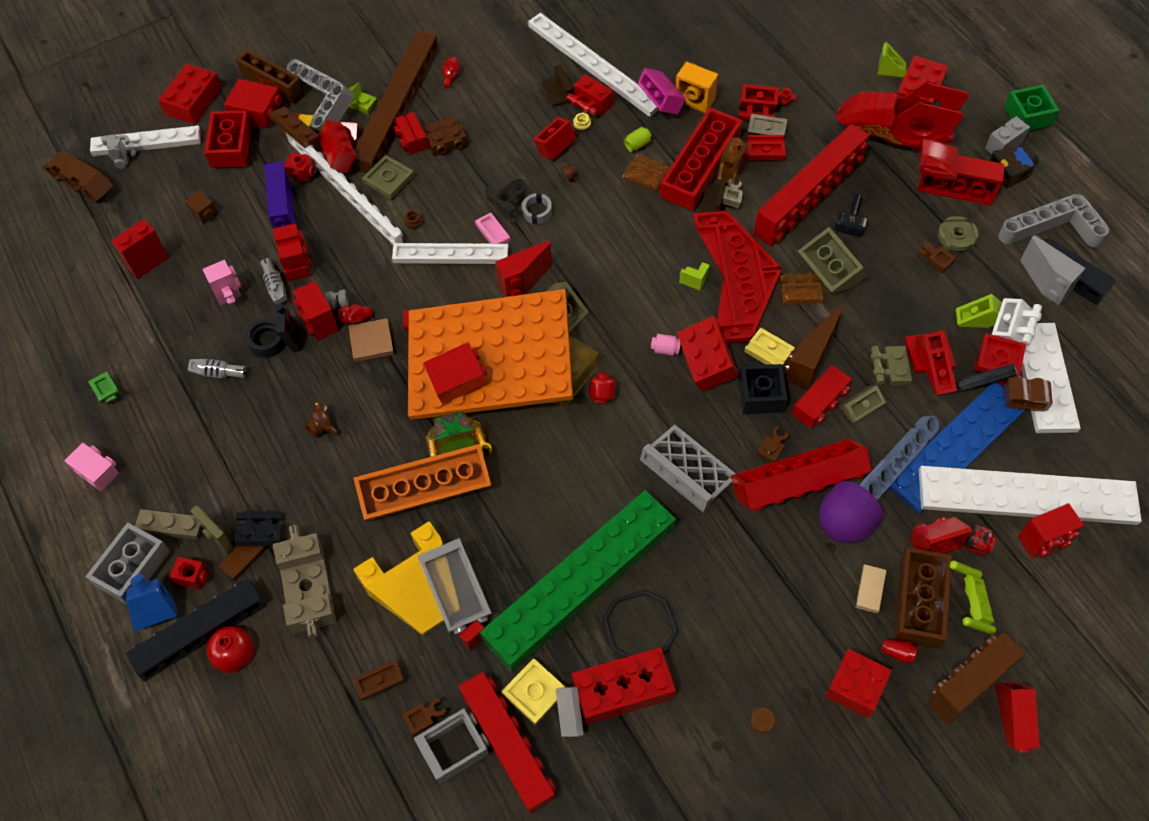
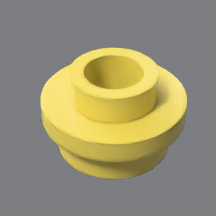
(582, 121)

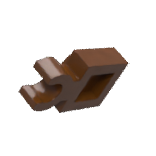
(772, 447)
(419, 718)

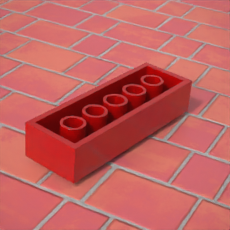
(699, 159)
(801, 474)

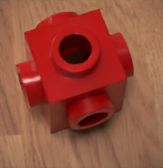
(300, 167)

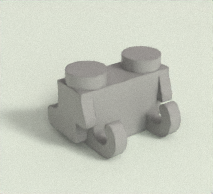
(117, 149)

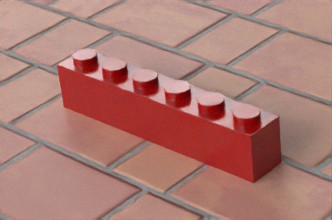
(507, 743)

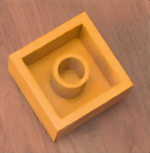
(697, 86)

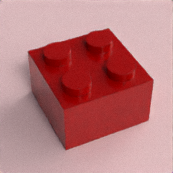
(314, 311)
(1051, 531)
(858, 683)

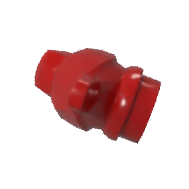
(354, 314)

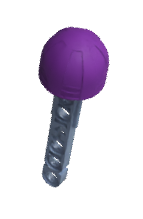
(850, 510)

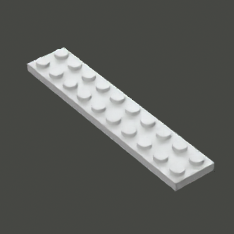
(1027, 494)

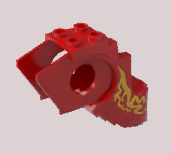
(900, 120)

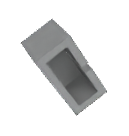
(1008, 136)

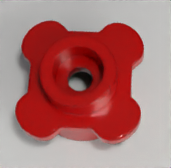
(786, 97)

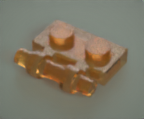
(643, 175)
(801, 292)

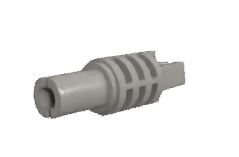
(273, 281)
(215, 368)

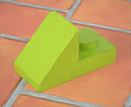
(362, 101)

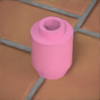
(665, 344)

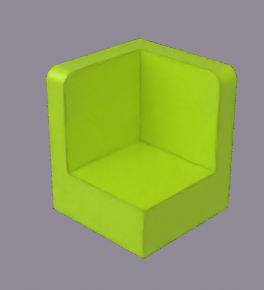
(693, 277)

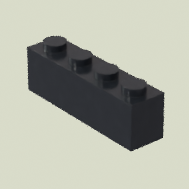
(1093, 283)

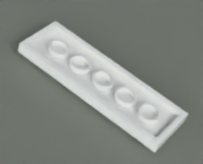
(1045, 360)

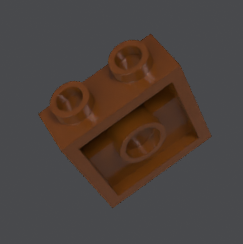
(445, 136)

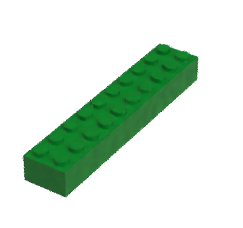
(577, 581)

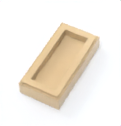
(870, 589)

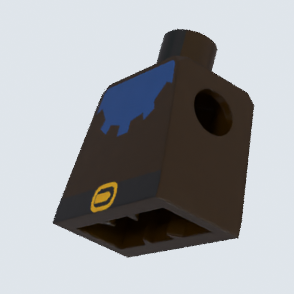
(1017, 164)

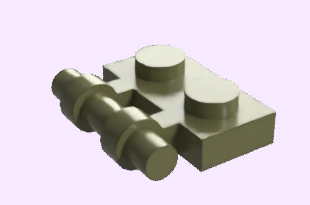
(896, 362)

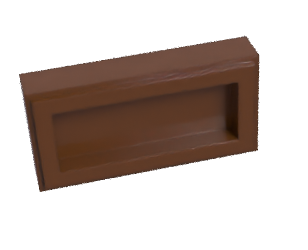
(240, 560)

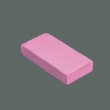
(492, 230)

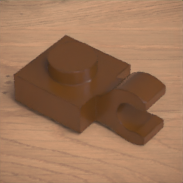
(938, 258)

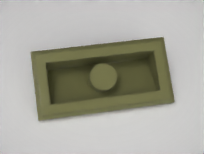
(862, 403)

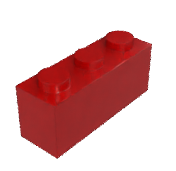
(337, 146)
(822, 397)

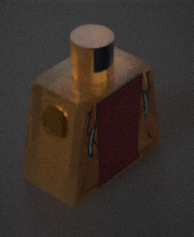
(735, 153)

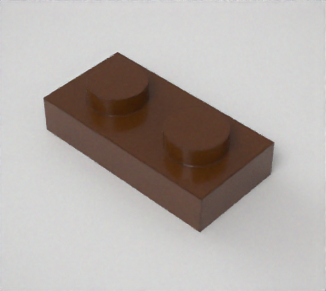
(378, 680)

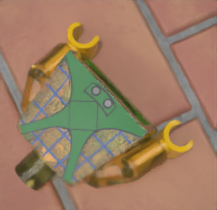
(454, 433)

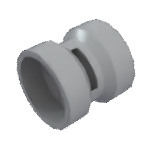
(333, 300)

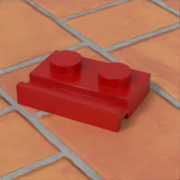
(766, 147)

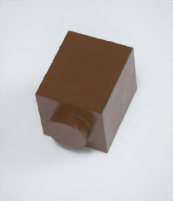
(201, 207)

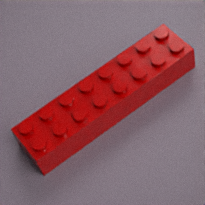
(811, 185)

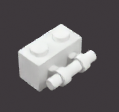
(1017, 320)

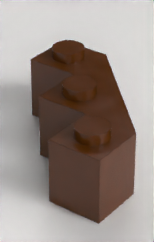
(78, 175)

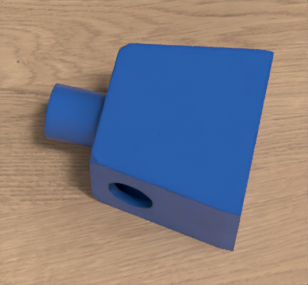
(149, 602)

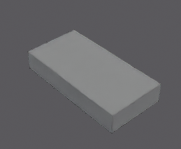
(569, 711)

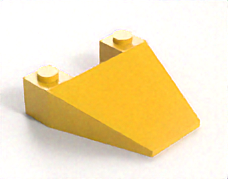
(405, 587)

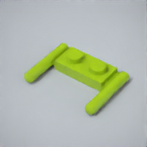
(978, 598)

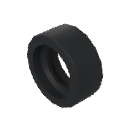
(257, 328)

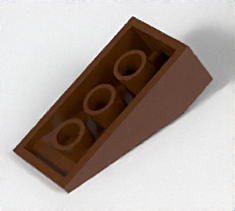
(810, 352)

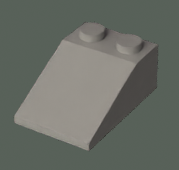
(1051, 270)

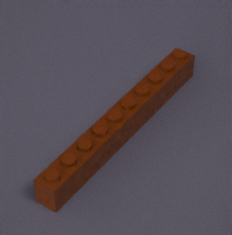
(395, 101)

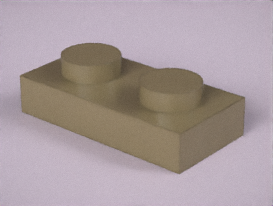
(767, 125)

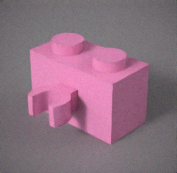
(223, 282)

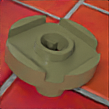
(952, 242)

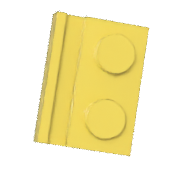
(768, 348)

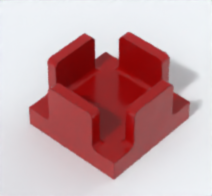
(999, 352)

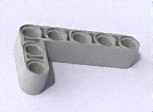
(336, 94)
(1069, 209)

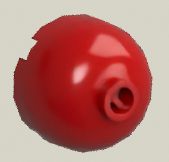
(230, 649)

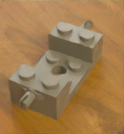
(299, 562)

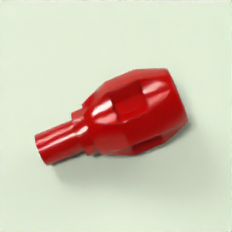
(450, 70)

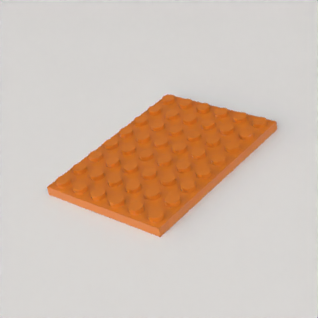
(519, 342)

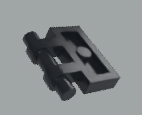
(287, 328)
(258, 534)

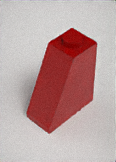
(1018, 715)

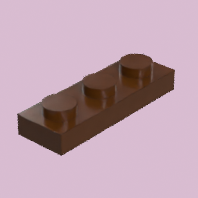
(294, 127)

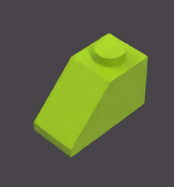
(979, 313)

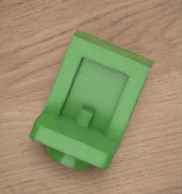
(104, 388)

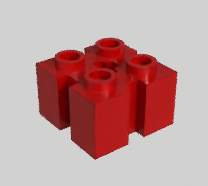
(292, 252)

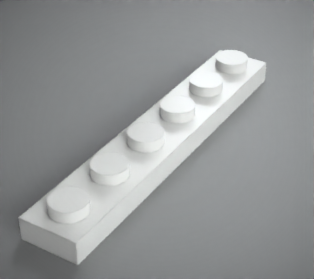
(153, 139)
(448, 253)

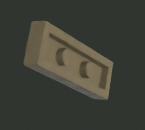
(168, 524)

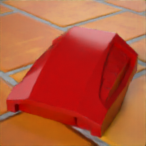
(938, 159)

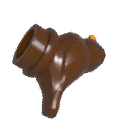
(319, 421)

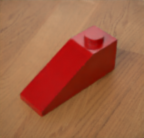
(936, 361)

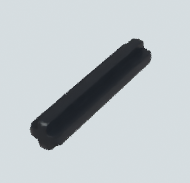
(986, 377)

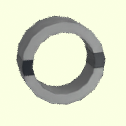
(537, 198)

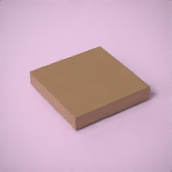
(370, 340)

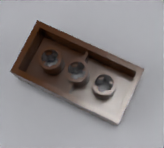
(928, 576)
(974, 676)

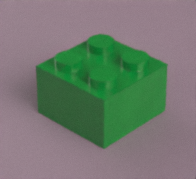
(1032, 106)

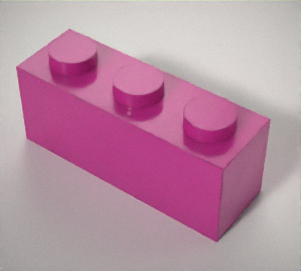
(661, 91)

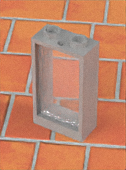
(454, 586)

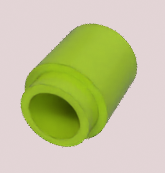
(637, 139)

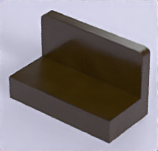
(558, 87)
(713, 197)

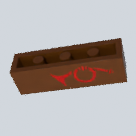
(268, 73)

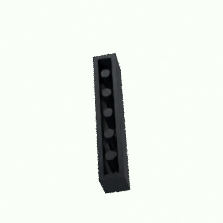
(194, 630)

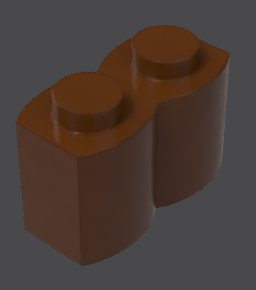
(1028, 394)

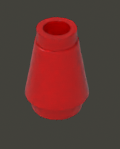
(900, 650)

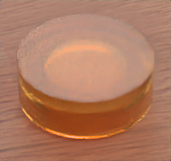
(762, 720)

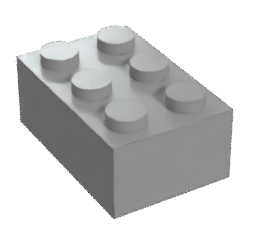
(128, 555)

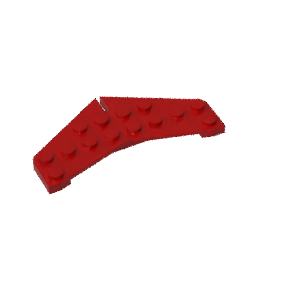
(746, 272)

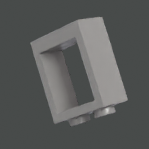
(442, 728)

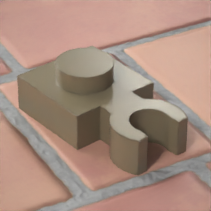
(732, 194)

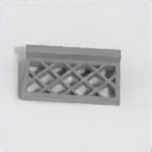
(678, 475)

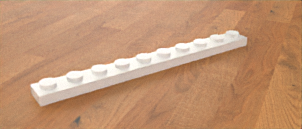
(593, 63)
(351, 193)

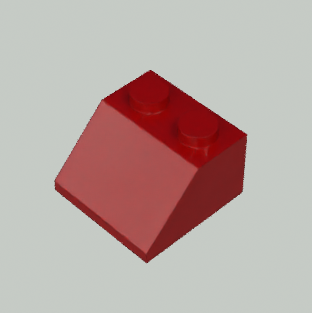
(941, 536)

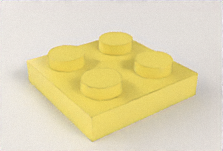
(533, 691)

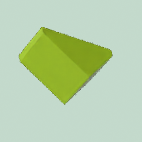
(891, 63)

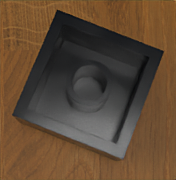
(762, 388)

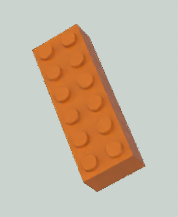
(422, 482)

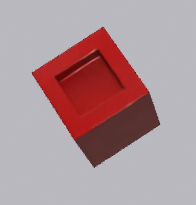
(181, 570)

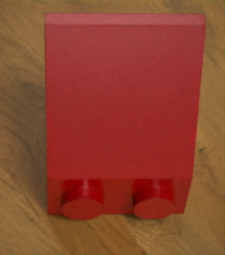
(523, 269)

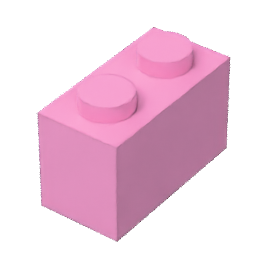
(92, 466)

